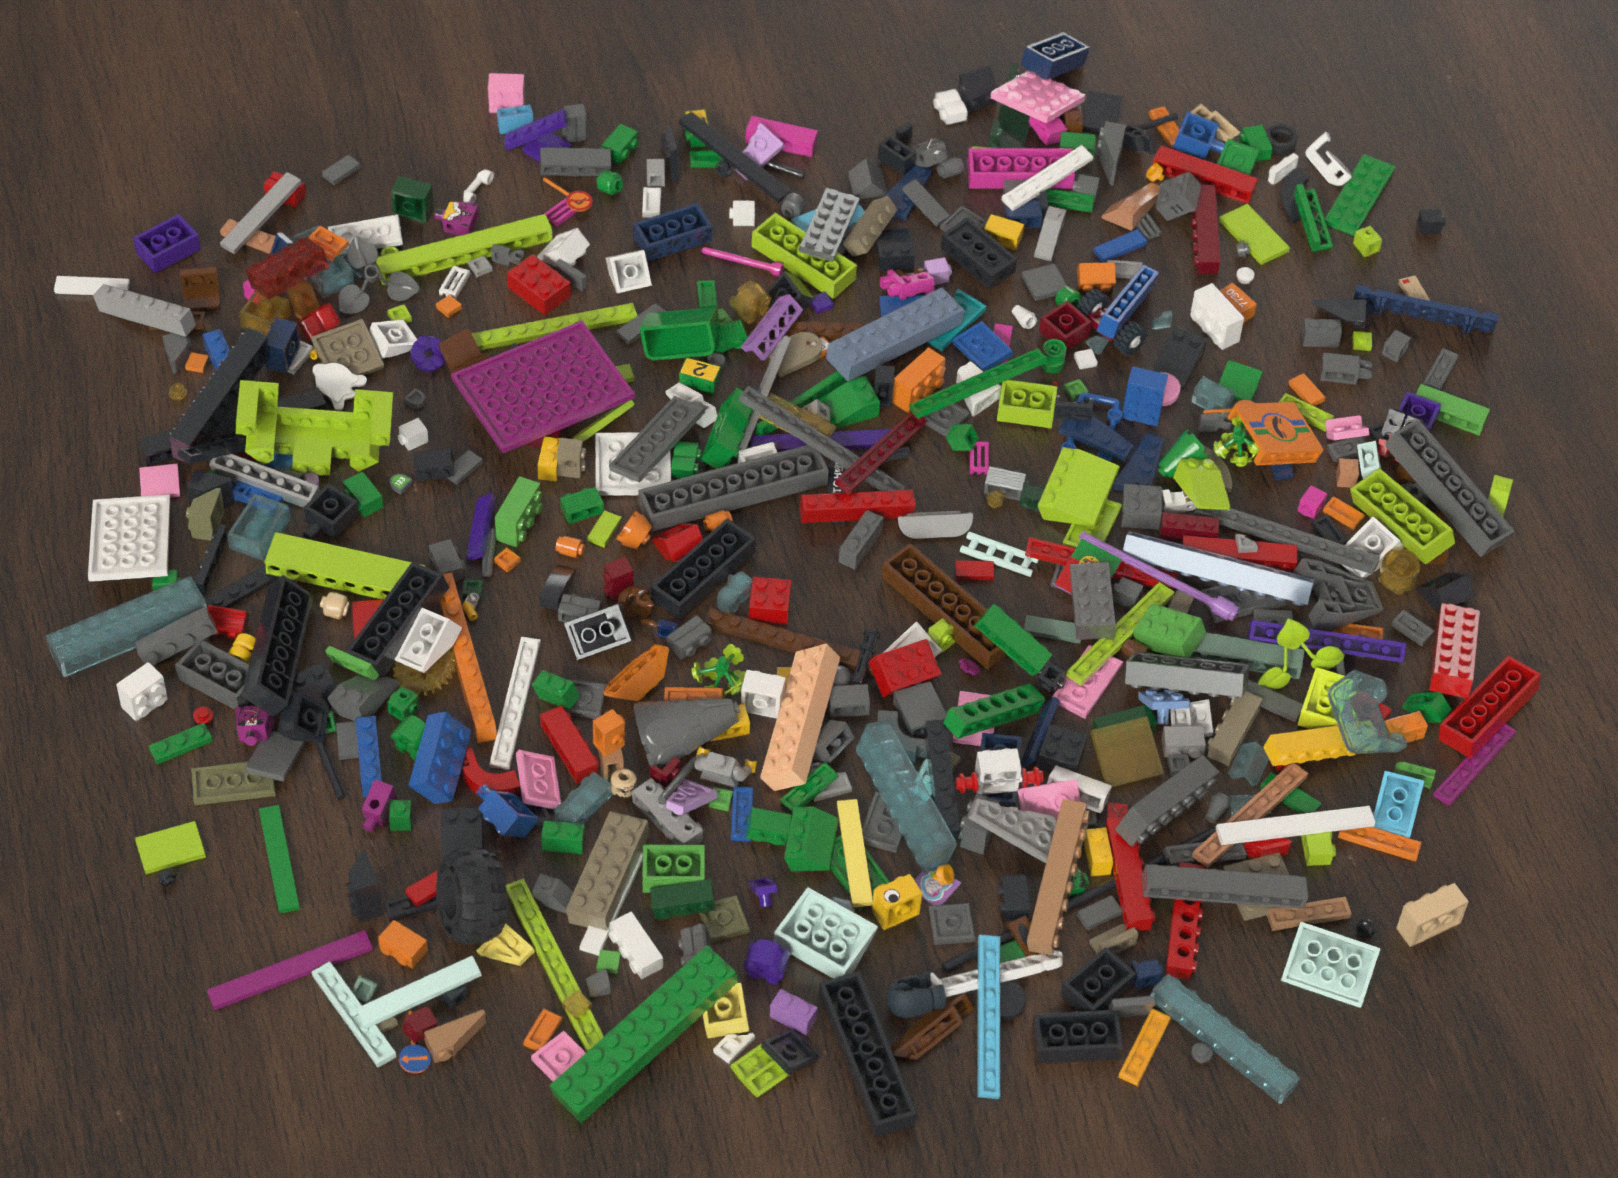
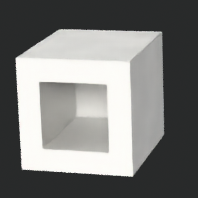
(742, 213)
(413, 434)

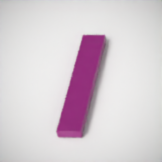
(1472, 767)

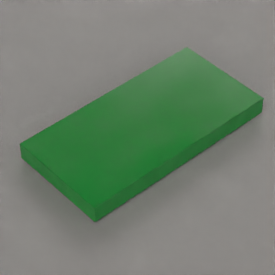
(839, 869)

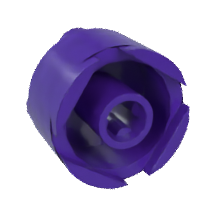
(766, 961)

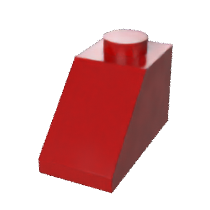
(1267, 847)

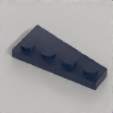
(900, 199)
(1097, 436)
(1142, 464)

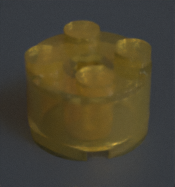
(750, 301)
(1399, 570)

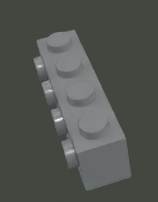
(677, 828)

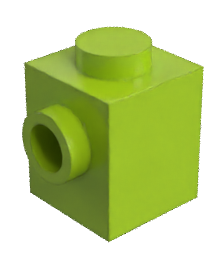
(1367, 241)

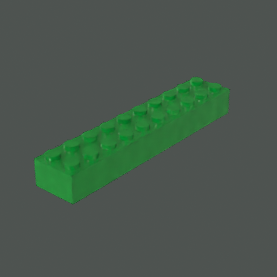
(644, 1034)

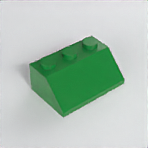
(810, 840)

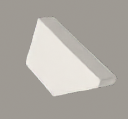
(732, 1046)

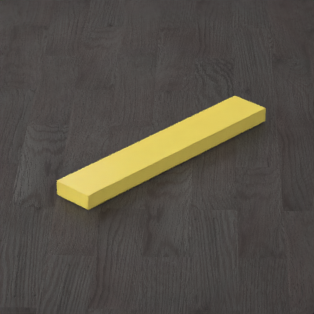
(854, 853)

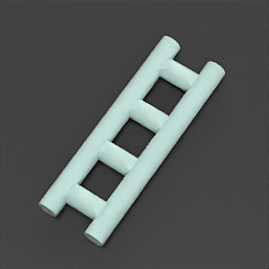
(993, 545)

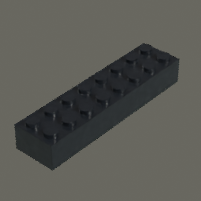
(220, 393)
(277, 646)
(867, 1054)

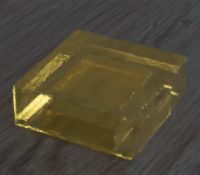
(576, 1004)

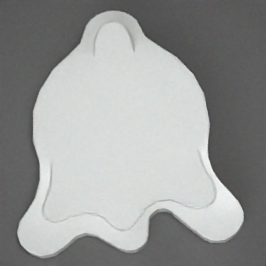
(337, 383)

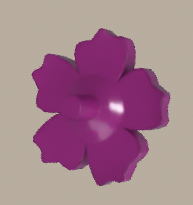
(969, 666)

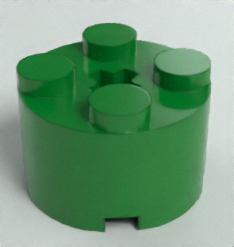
(409, 735)

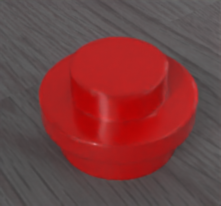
(203, 715)

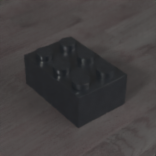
(1098, 983)

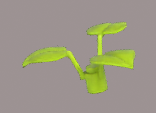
(1292, 637)

